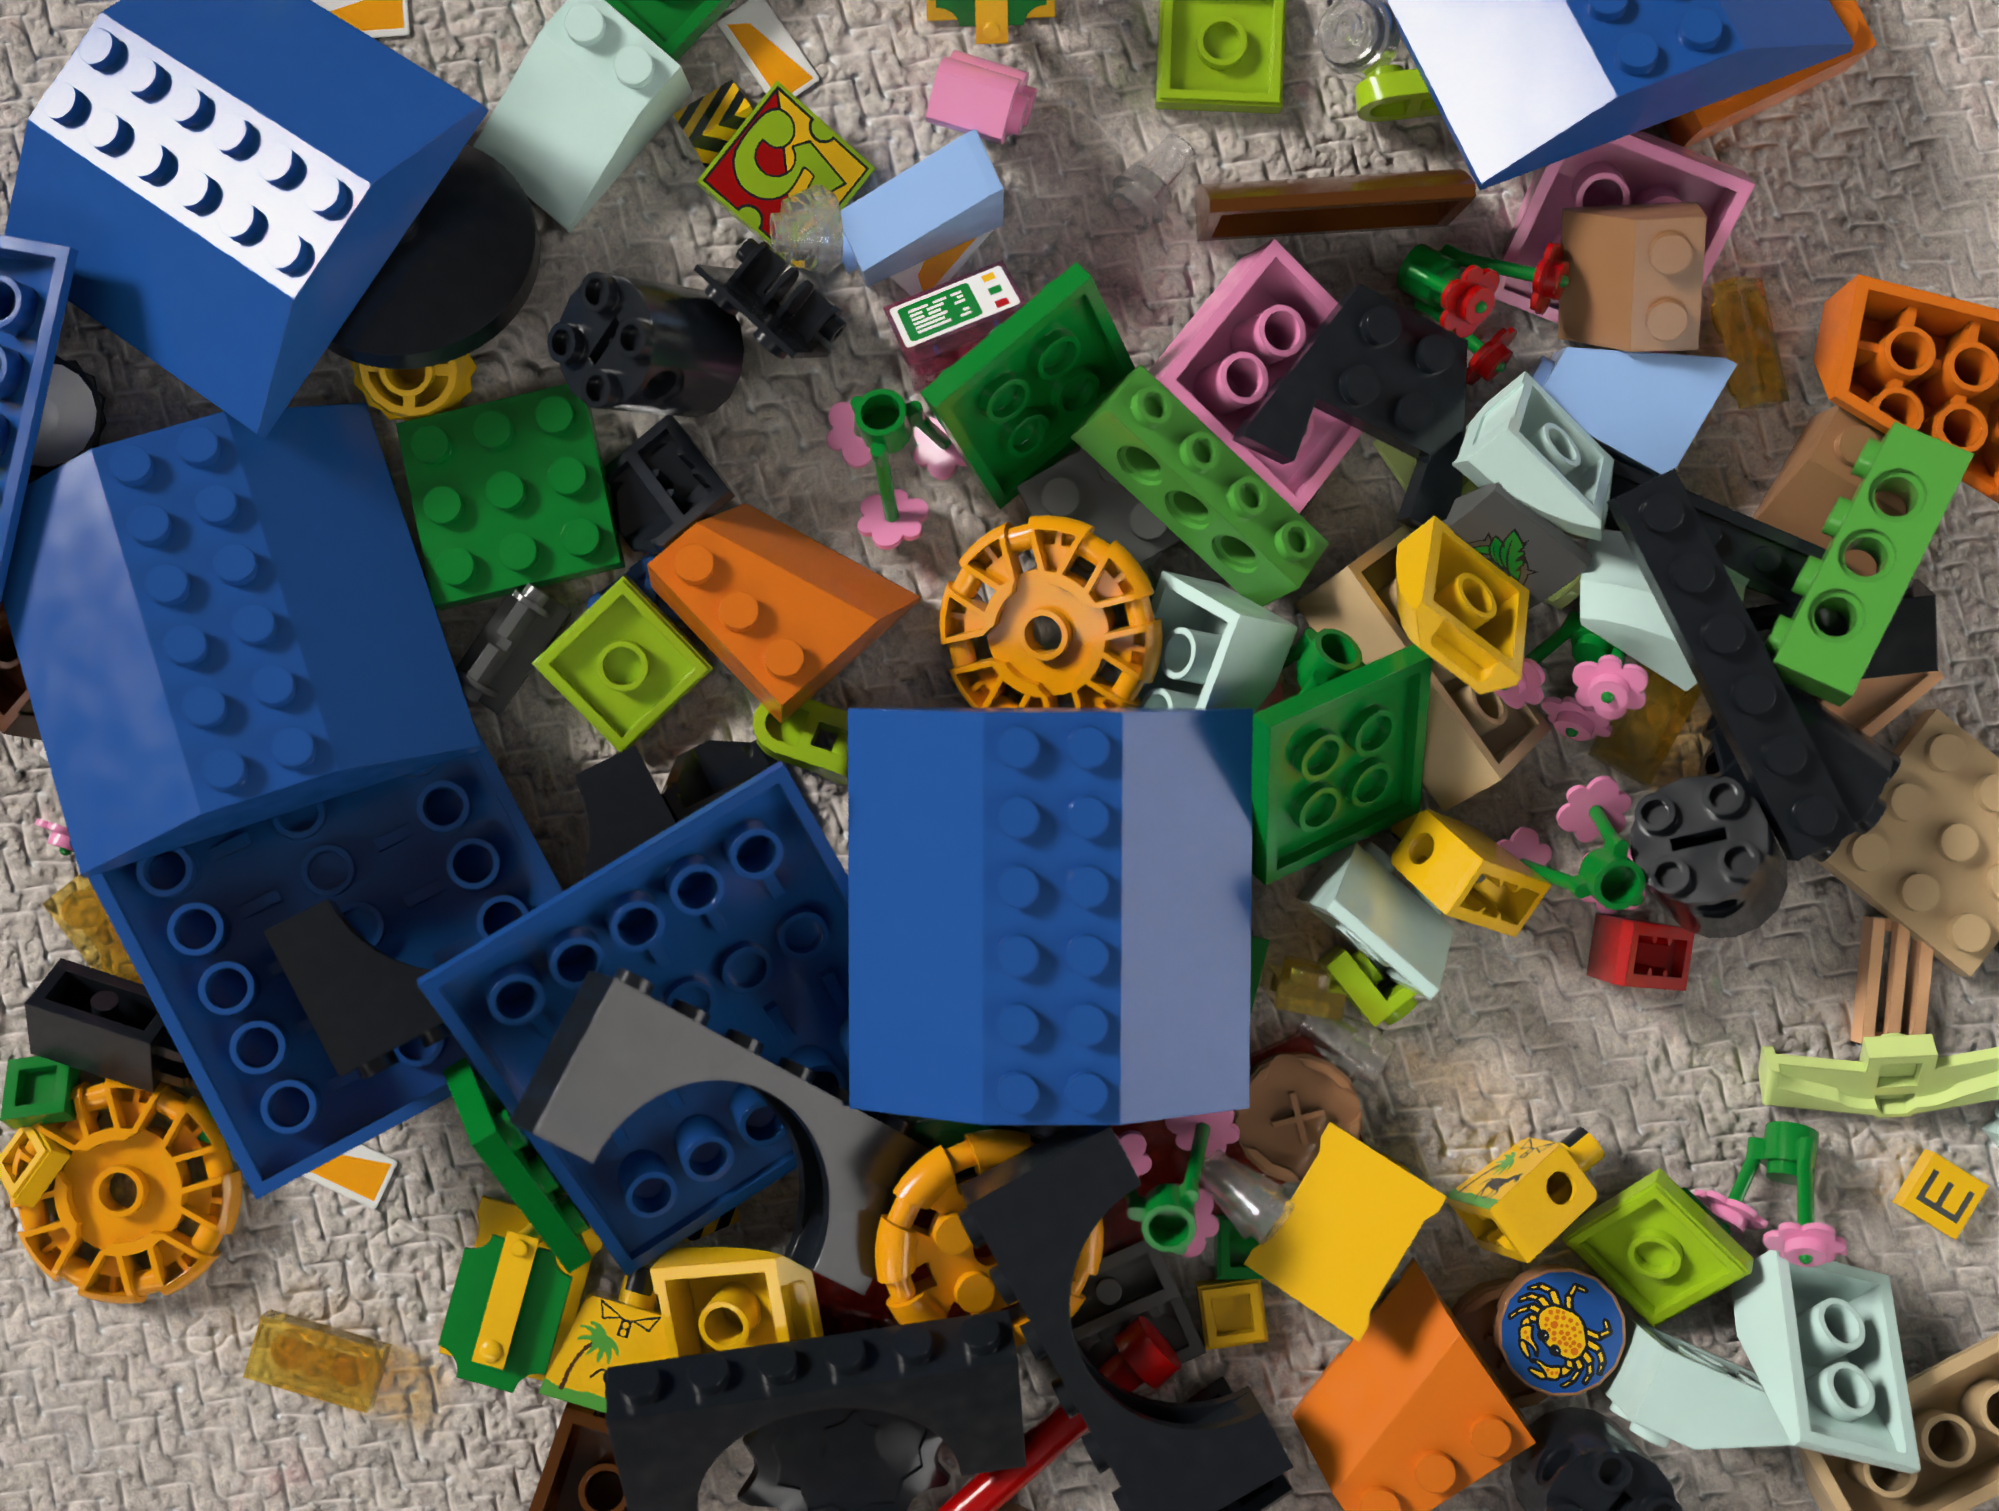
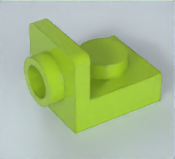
(1358, 980)

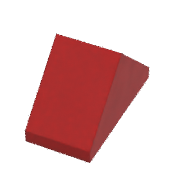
(1640, 953)

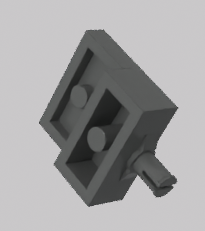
(1088, 493)

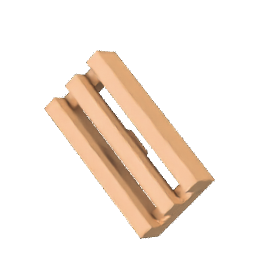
(1869, 981)

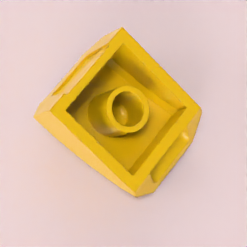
(1461, 608)
(733, 1299)

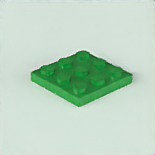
(1030, 384)
(509, 496)
(1338, 762)

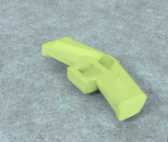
(1892, 1079)

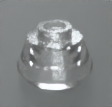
(1358, 38)
(809, 230)

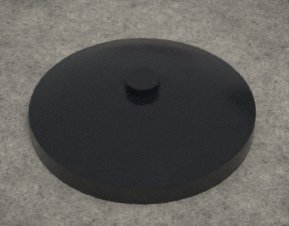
(452, 274)

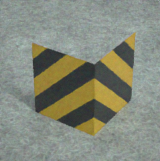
(714, 120)

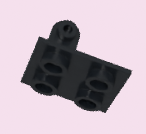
(777, 329)

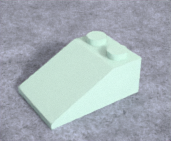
(582, 108)
(1214, 647)
(1381, 917)
(1829, 1358)
(1688, 1394)

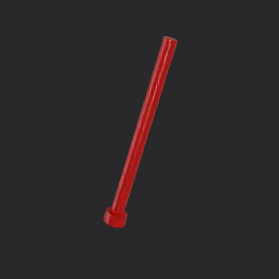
(1141, 1358)

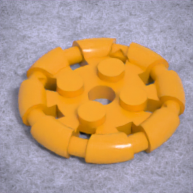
(1051, 591)
(163, 1199)
(946, 1247)

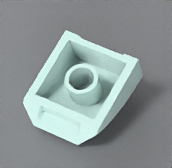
(1539, 458)
(1625, 613)

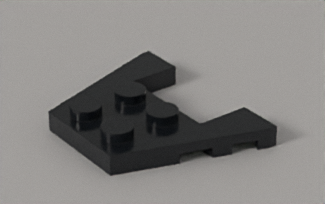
(1385, 377)

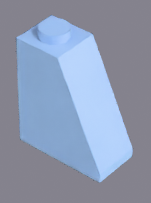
(923, 211)
(1635, 403)

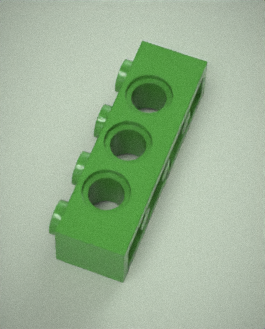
(1925, 477)
(1199, 488)

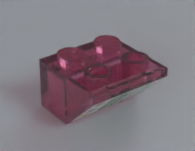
(950, 320)

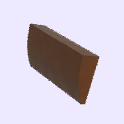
(1331, 204)

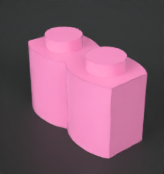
(980, 96)

